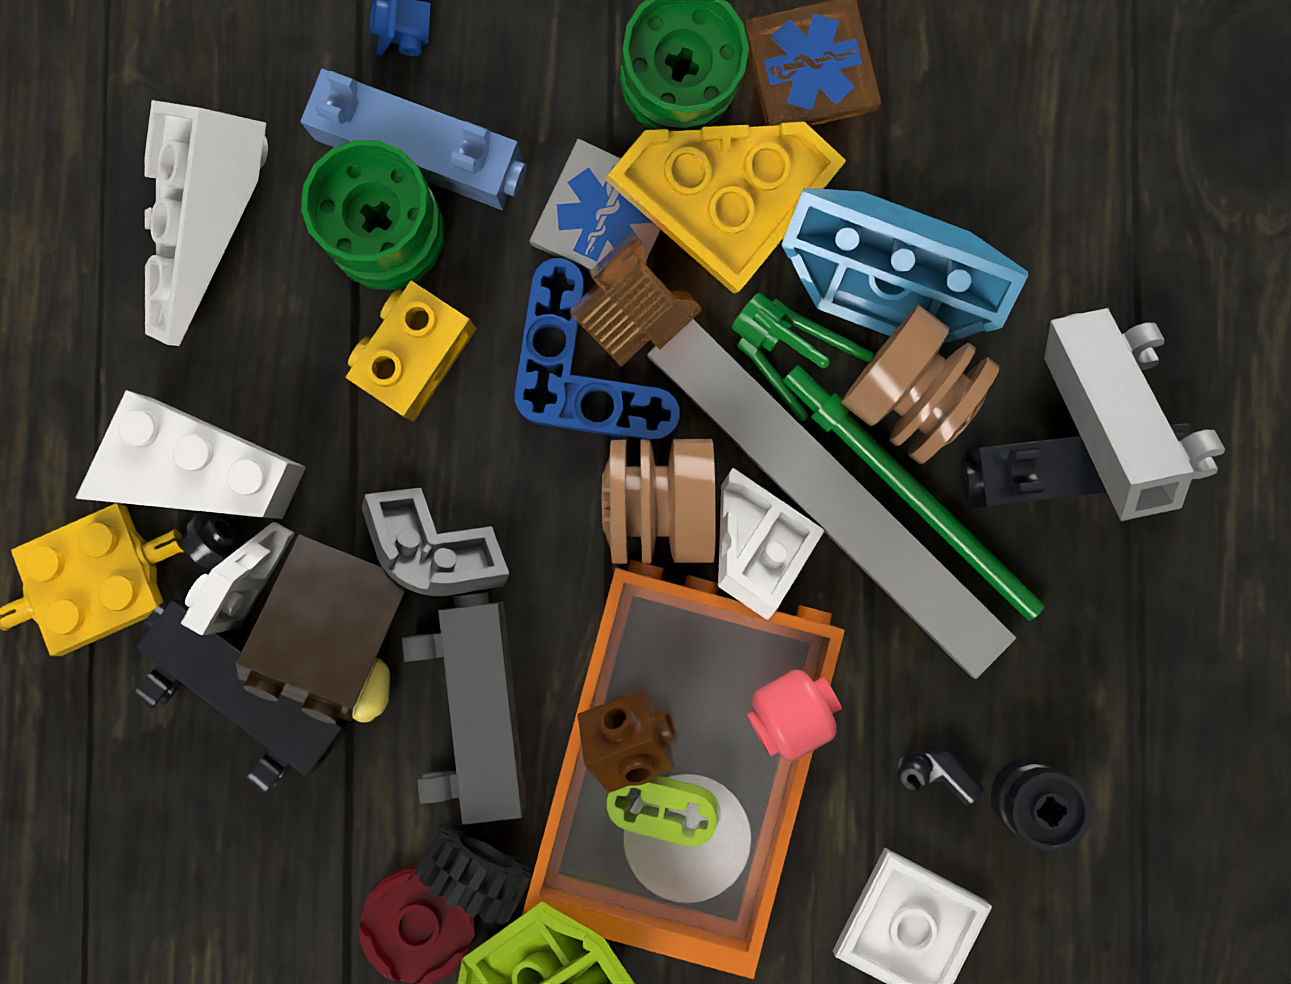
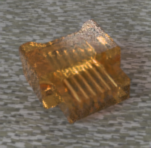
(631, 303)

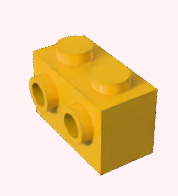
(410, 350)

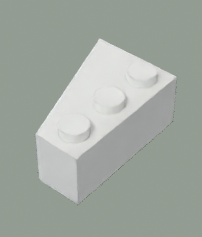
(184, 463)

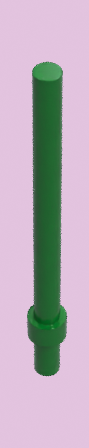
(833, 415)

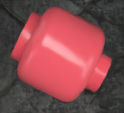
(794, 715)

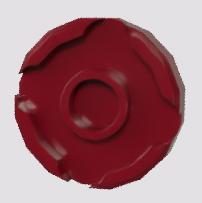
(412, 931)

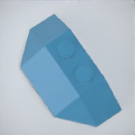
(883, 260)

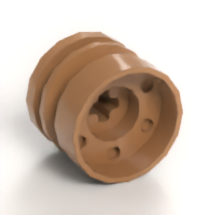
(921, 385)
(661, 501)

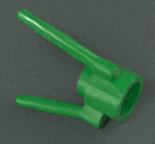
(769, 323)

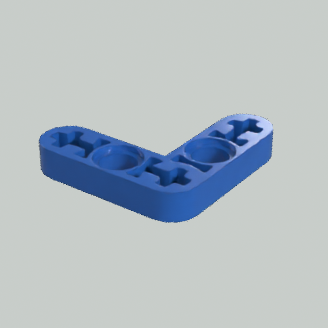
(571, 388)

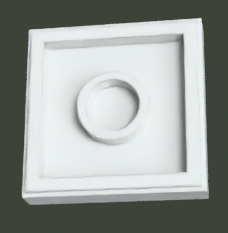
(911, 925)

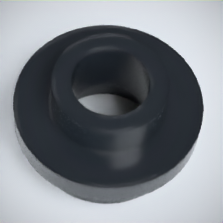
(209, 540)

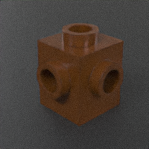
(627, 741)

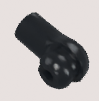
(939, 767)

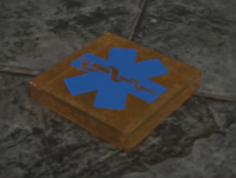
(812, 64)

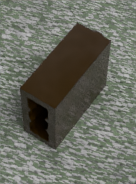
(321, 631)

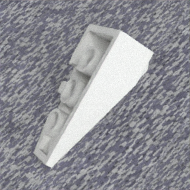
(204, 178)

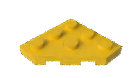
(725, 189)

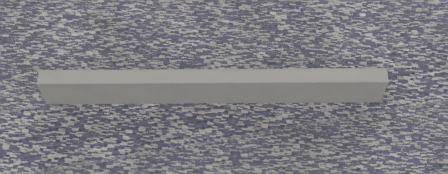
(833, 499)

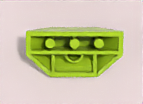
(543, 950)

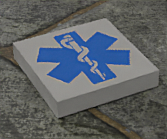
(588, 214)

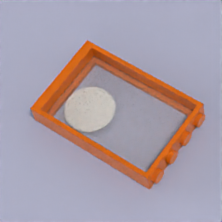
(702, 664)

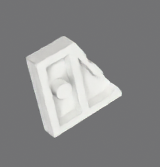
(760, 544)
(230, 590)

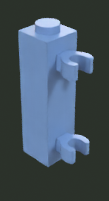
(444, 148)

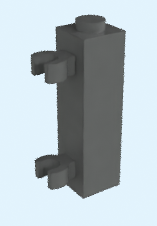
(481, 711)

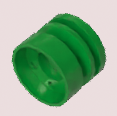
(690, 33)
(368, 185)

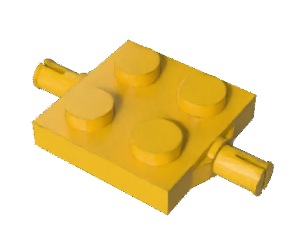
(88, 579)

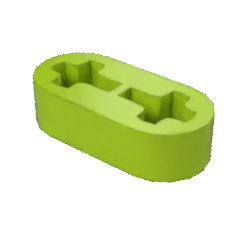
(660, 822)

